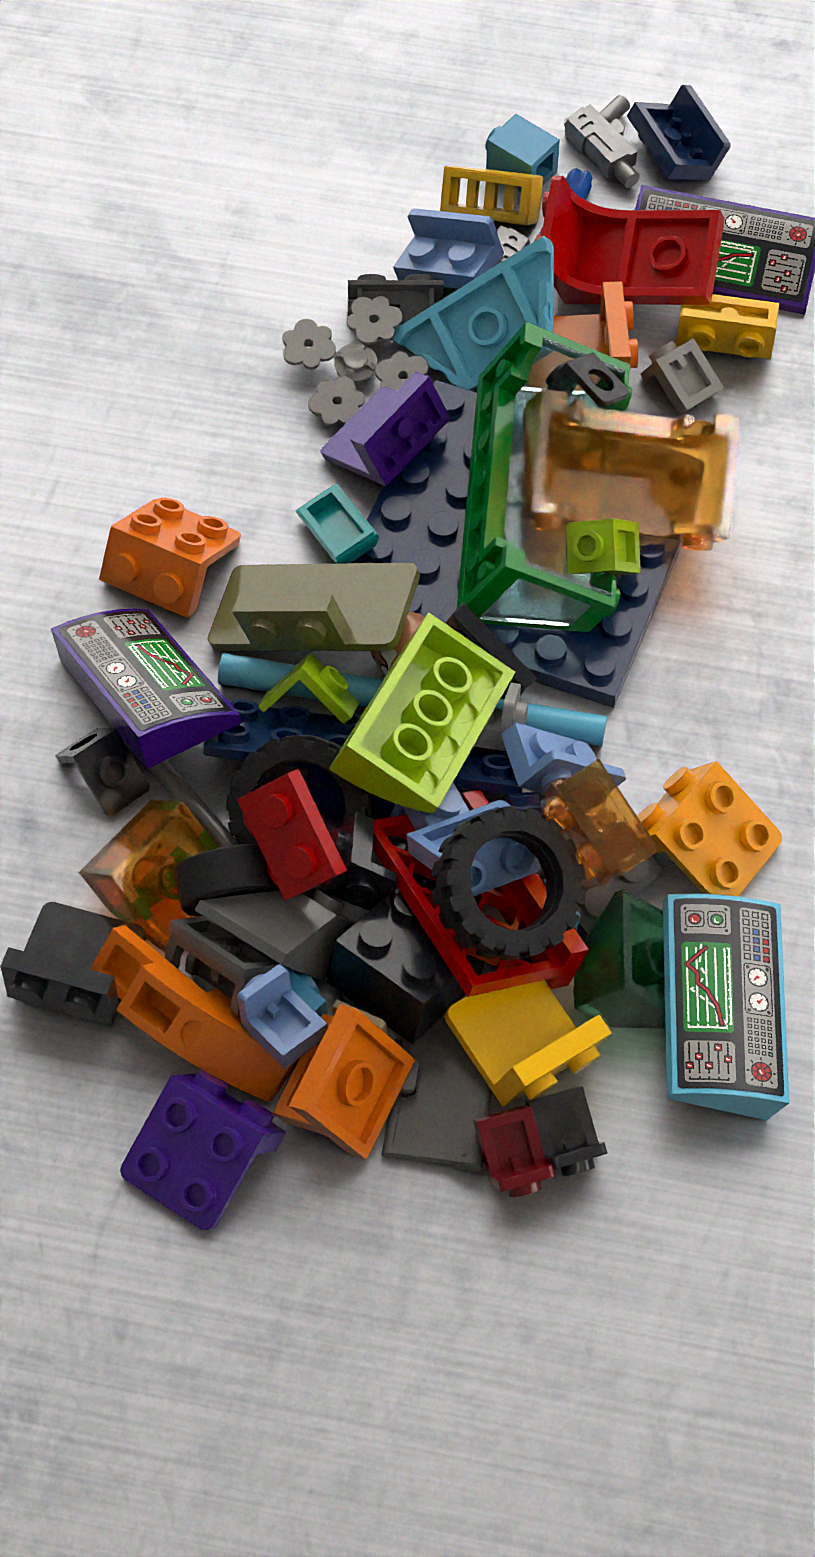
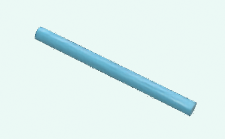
(264, 674)

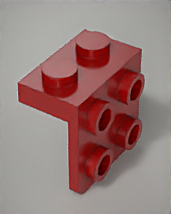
(291, 835)

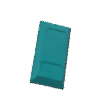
(338, 525)

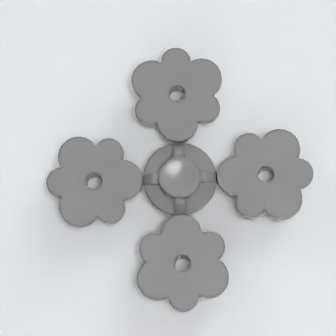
(354, 361)

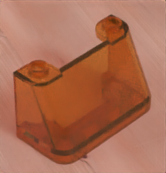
(629, 467)

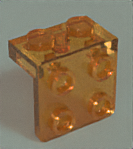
(599, 823)

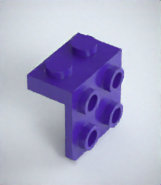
(198, 1147)

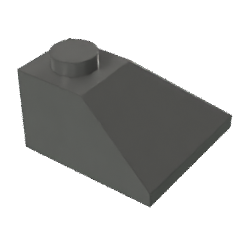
(291, 931)

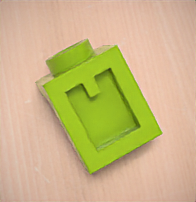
(603, 547)

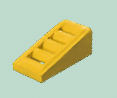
(529, 201)

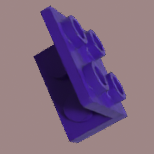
(389, 430)

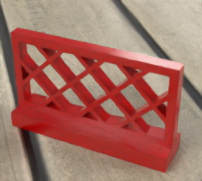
(517, 901)

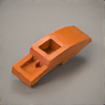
(186, 1017)

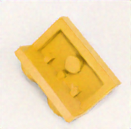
(730, 326)

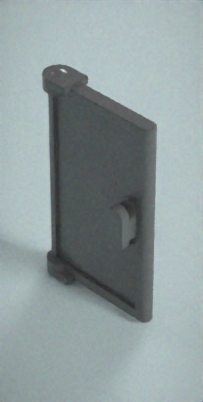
(439, 1117)

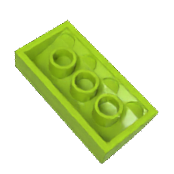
(423, 718)

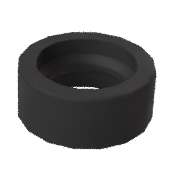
(222, 874)

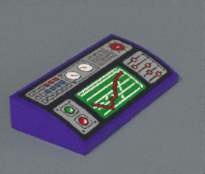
(761, 249)
(143, 682)

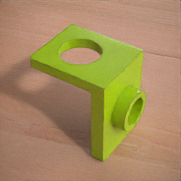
(322, 681)

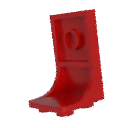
(655, 253)

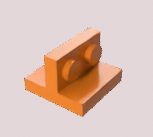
(346, 1082)

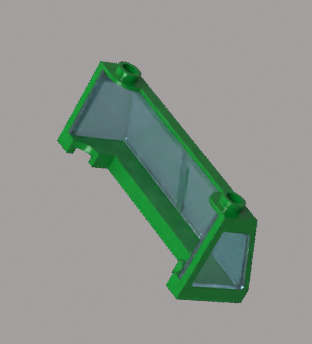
(507, 565)

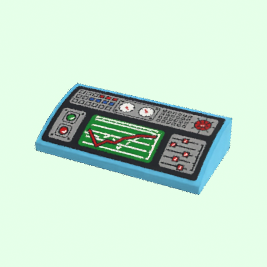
(725, 1004)

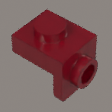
(513, 1151)

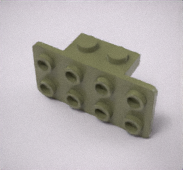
(314, 607)

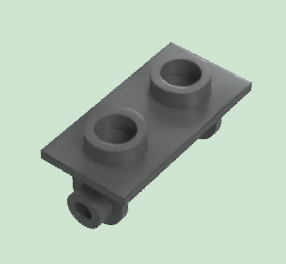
(411, 295)

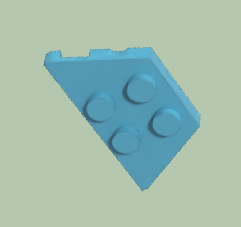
(480, 318)

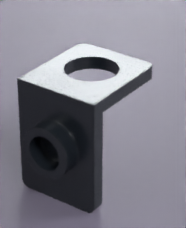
(575, 372)
(106, 768)

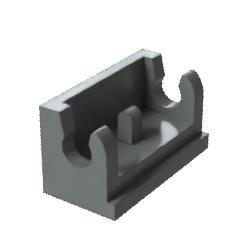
(216, 956)

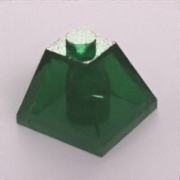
(624, 966)

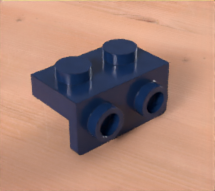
(681, 135)

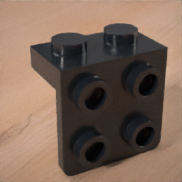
(58, 963)

